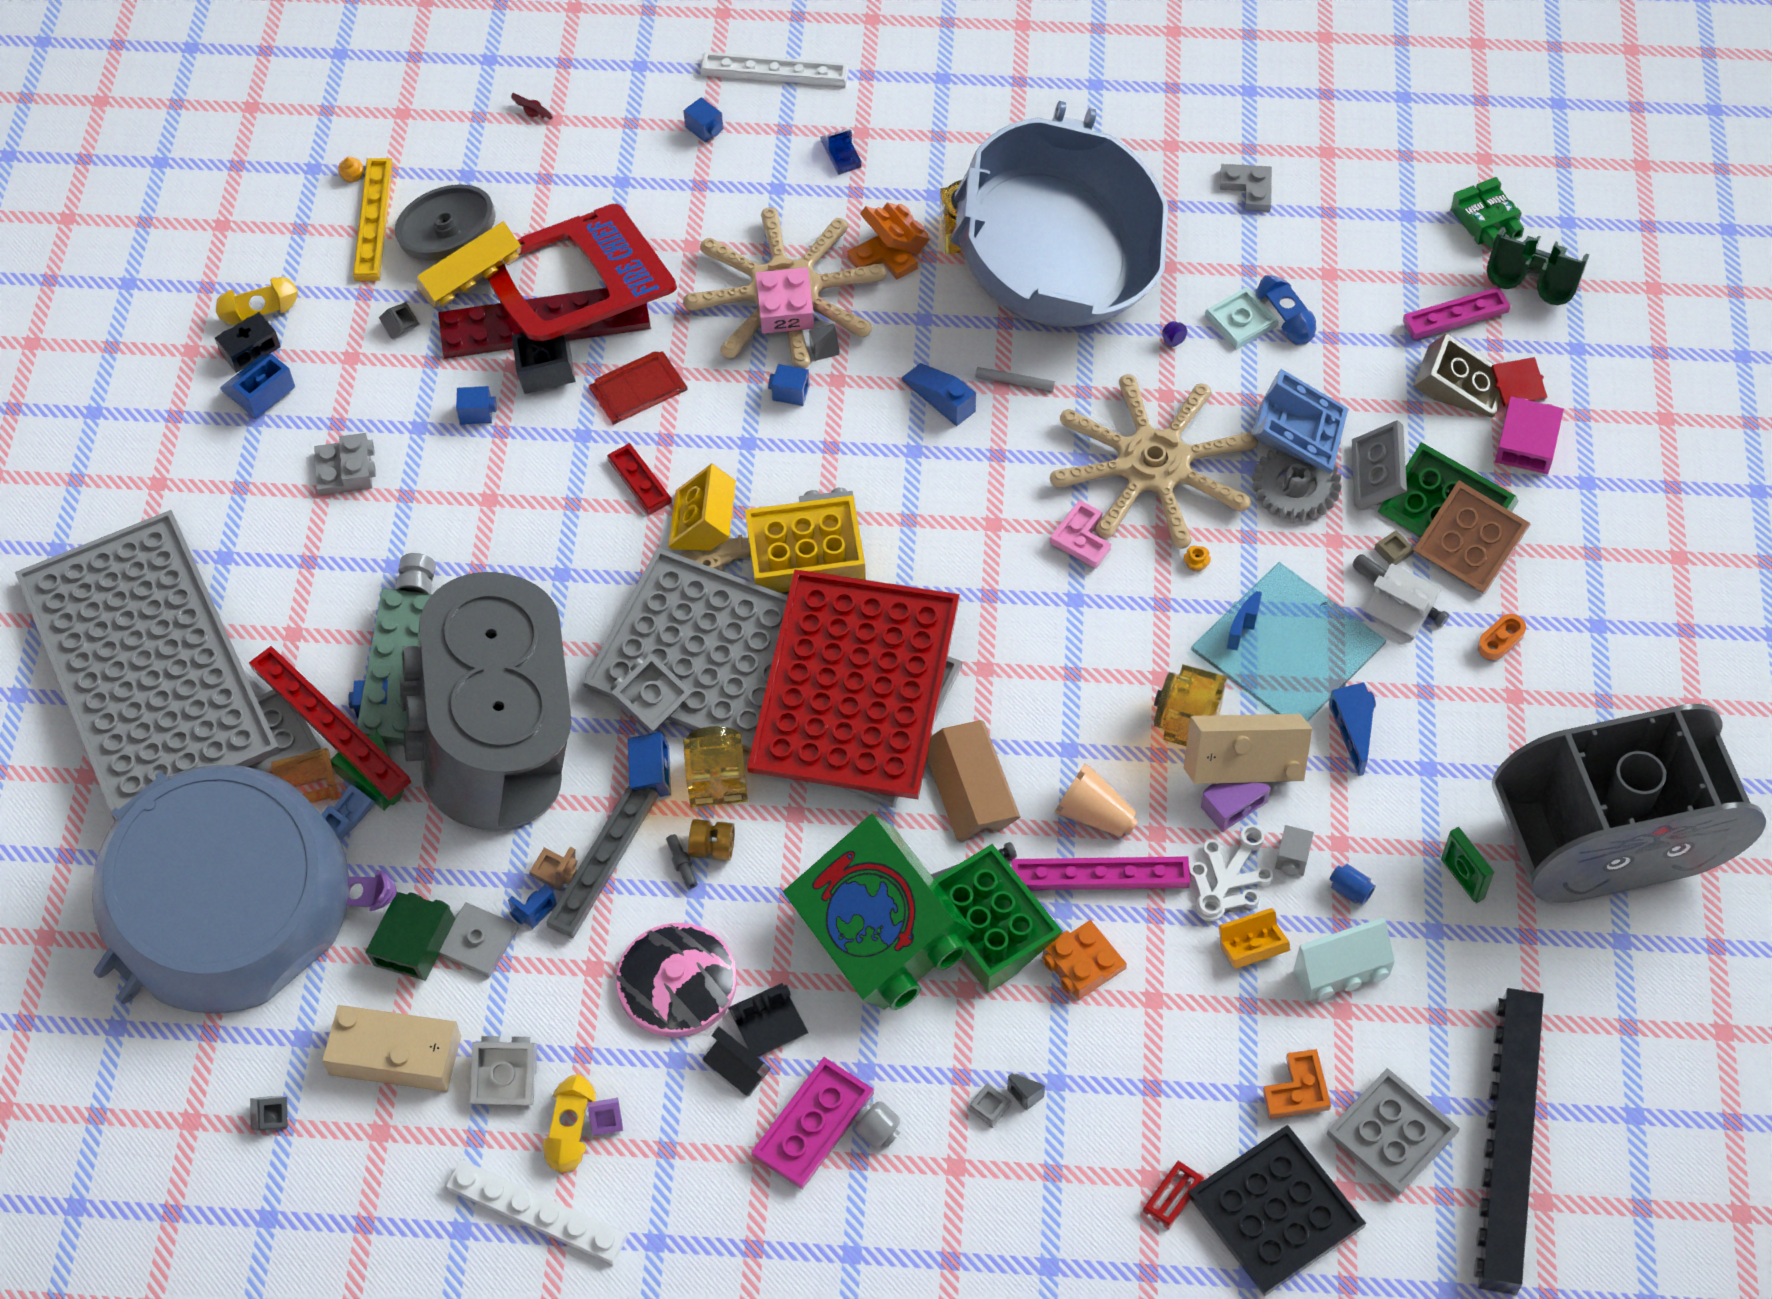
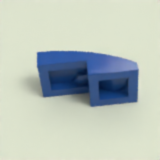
(1245, 618)

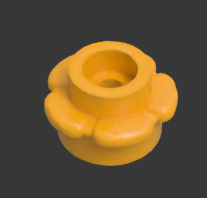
(1195, 563)

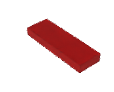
(639, 479)

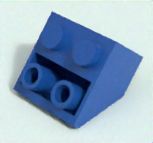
(260, 385)

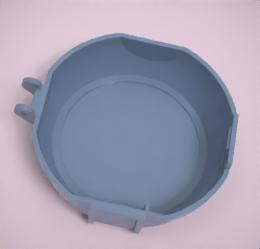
(1061, 221)
(217, 889)

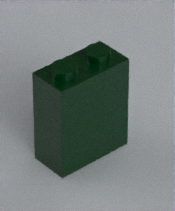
(411, 935)

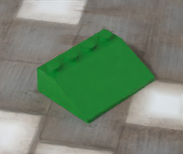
(1429, 483)
(1004, 914)

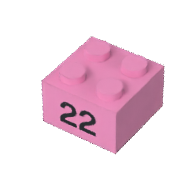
(785, 300)

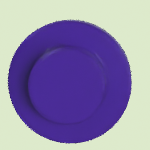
(1174, 333)

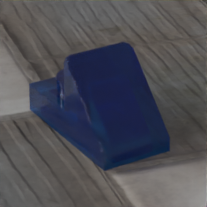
(841, 150)

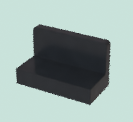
(735, 1062)

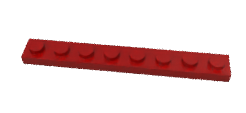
(330, 723)

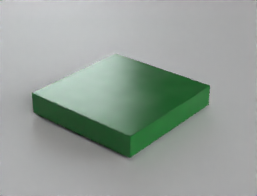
(1467, 865)

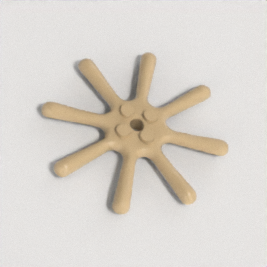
(779, 261)
(1158, 474)

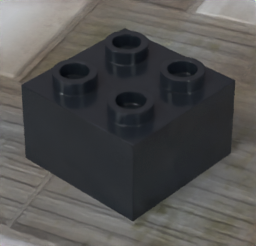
(543, 363)

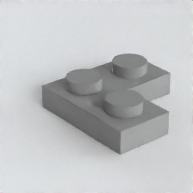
(1253, 180)

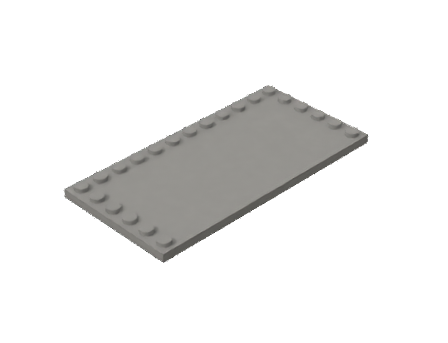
(714, 638)
(144, 659)

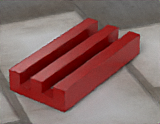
(1158, 1215)

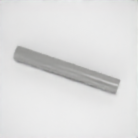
(1016, 379)

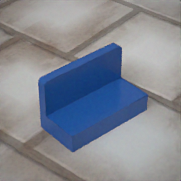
(649, 763)

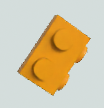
(1252, 938)

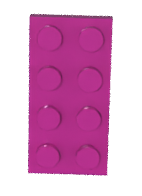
(812, 1122)

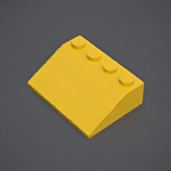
(805, 537)

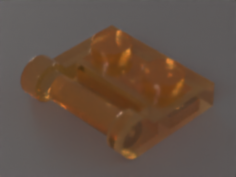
(309, 769)

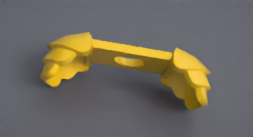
(236, 308)
(563, 1146)

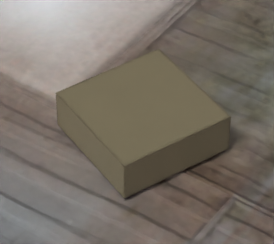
(1394, 548)

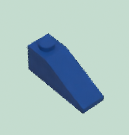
(943, 392)
(1353, 714)

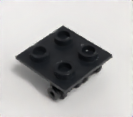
(768, 1020)

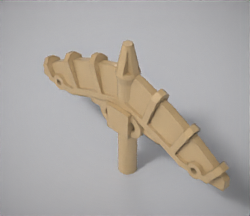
(722, 554)

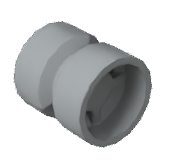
(416, 573)

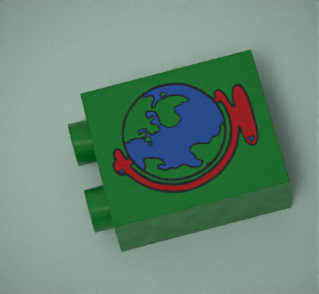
(879, 914)

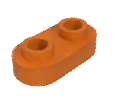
(1499, 638)

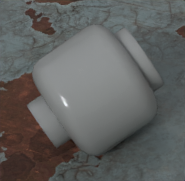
(877, 1124)

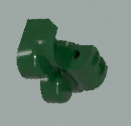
(1558, 273)

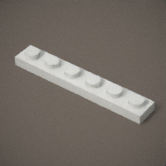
(537, 1212)

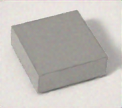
(989, 1105)

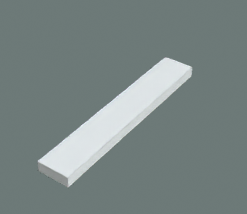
(774, 69)

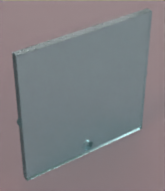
(1297, 649)

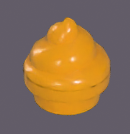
(351, 169)

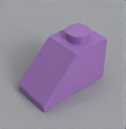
(1233, 801)

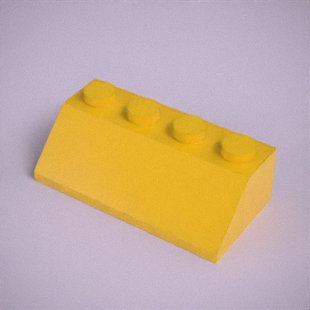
(468, 264)

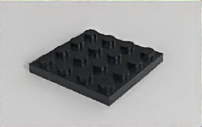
(1276, 1209)

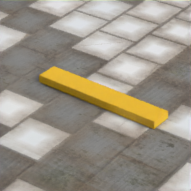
(373, 219)

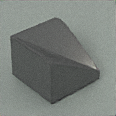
(398, 320)
(824, 342)
(1025, 1090)
(268, 1113)

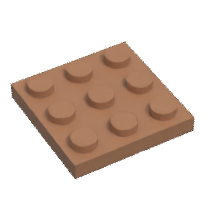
(1471, 537)

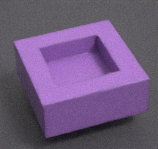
(605, 1116)

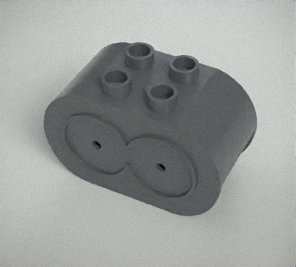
(488, 700)

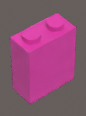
(1529, 435)

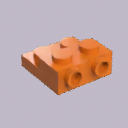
(896, 227)
(1083, 960)

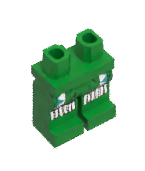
(1485, 211)

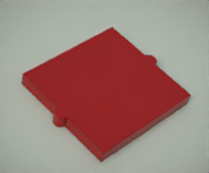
(1519, 380)

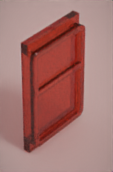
(637, 386)

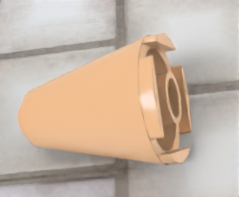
(1096, 804)

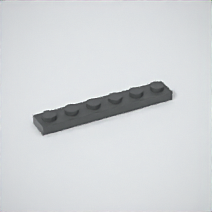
(601, 861)

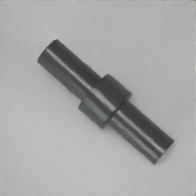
(681, 861)

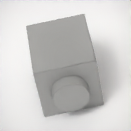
(1294, 850)

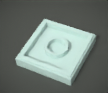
(1241, 318)

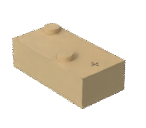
(1247, 748)
(392, 1048)

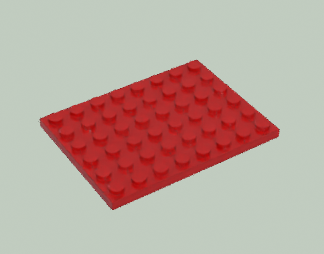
(854, 684)

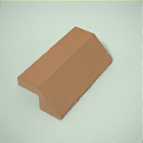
(971, 780)

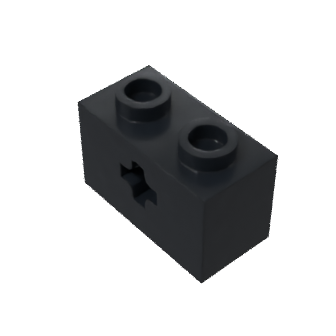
(247, 341)

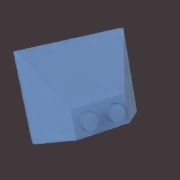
(1300, 422)

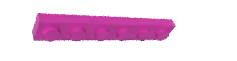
(1103, 873)

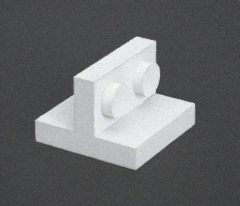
(1402, 600)

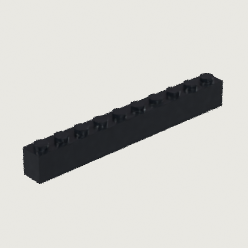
(1510, 1143)

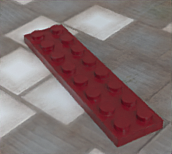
(491, 328)

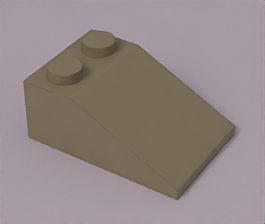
(1458, 377)

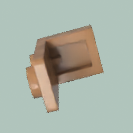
(555, 869)

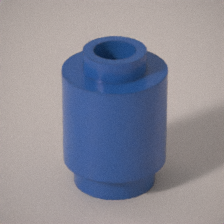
(1352, 884)

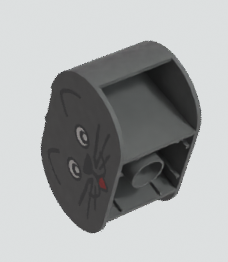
(1625, 804)

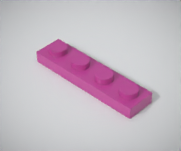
(1456, 313)

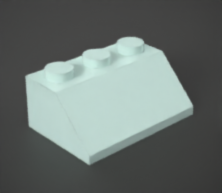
(1344, 960)

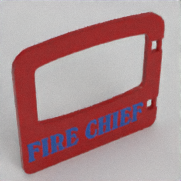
(618, 255)

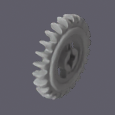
(1295, 485)

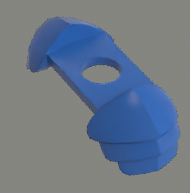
(1299, 321)

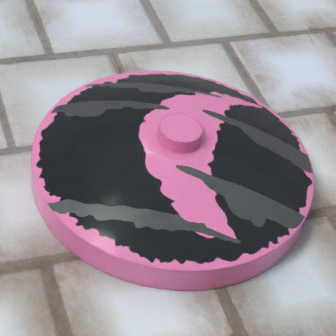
(676, 979)

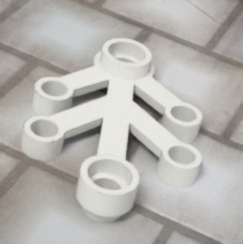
(1229, 877)

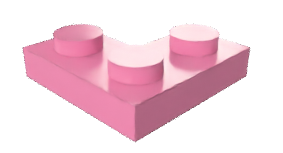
(1076, 538)

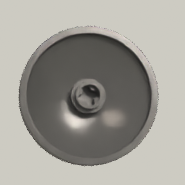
(444, 221)

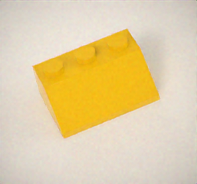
(702, 511)

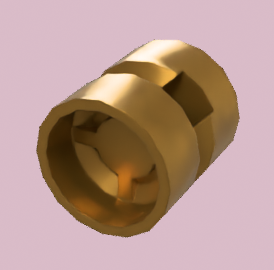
(701, 843)

